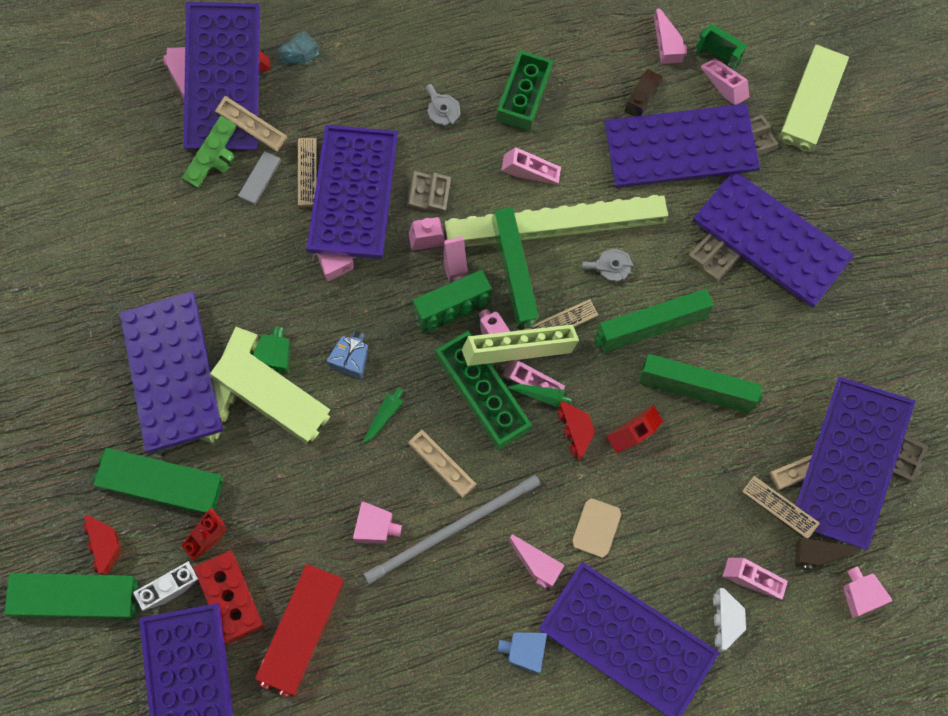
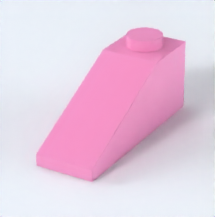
(669, 40)
(176, 65)
(727, 81)
(528, 166)
(455, 259)
(519, 373)
(540, 565)
(754, 577)

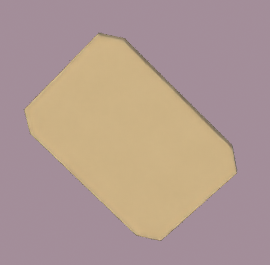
(596, 528)

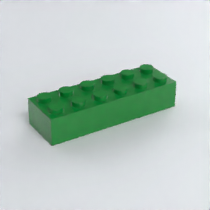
(484, 394)

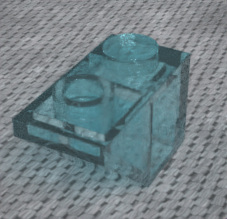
(299, 49)

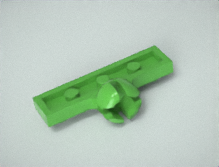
(212, 153)

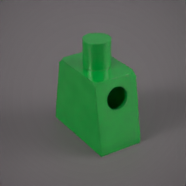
(274, 351)

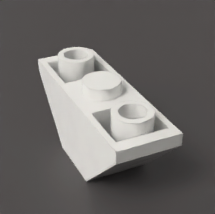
(166, 587)
(729, 619)

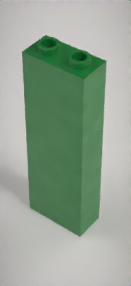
(515, 267)
(653, 320)
(700, 384)
(157, 481)
(71, 596)

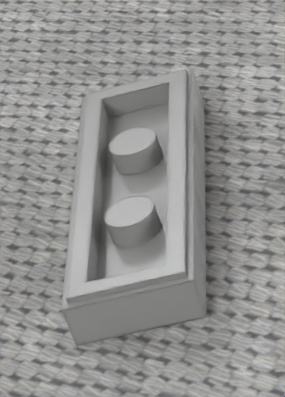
(259, 178)

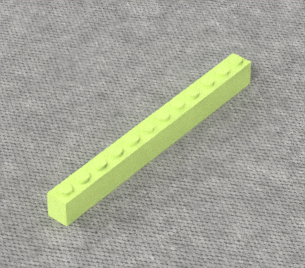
(565, 220)

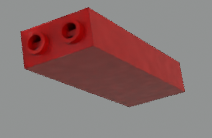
(299, 631)

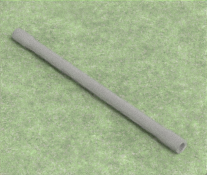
(380, 570)

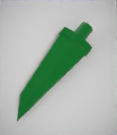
(547, 395)
(387, 409)

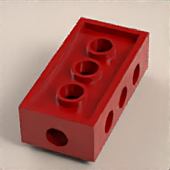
(208, 574)

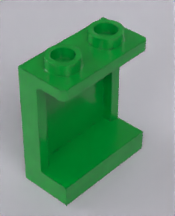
(721, 45)

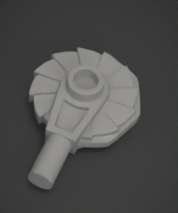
(443, 108)
(612, 264)

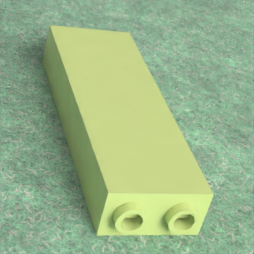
(813, 98)
(270, 393)

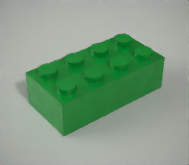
(524, 90)
(452, 301)

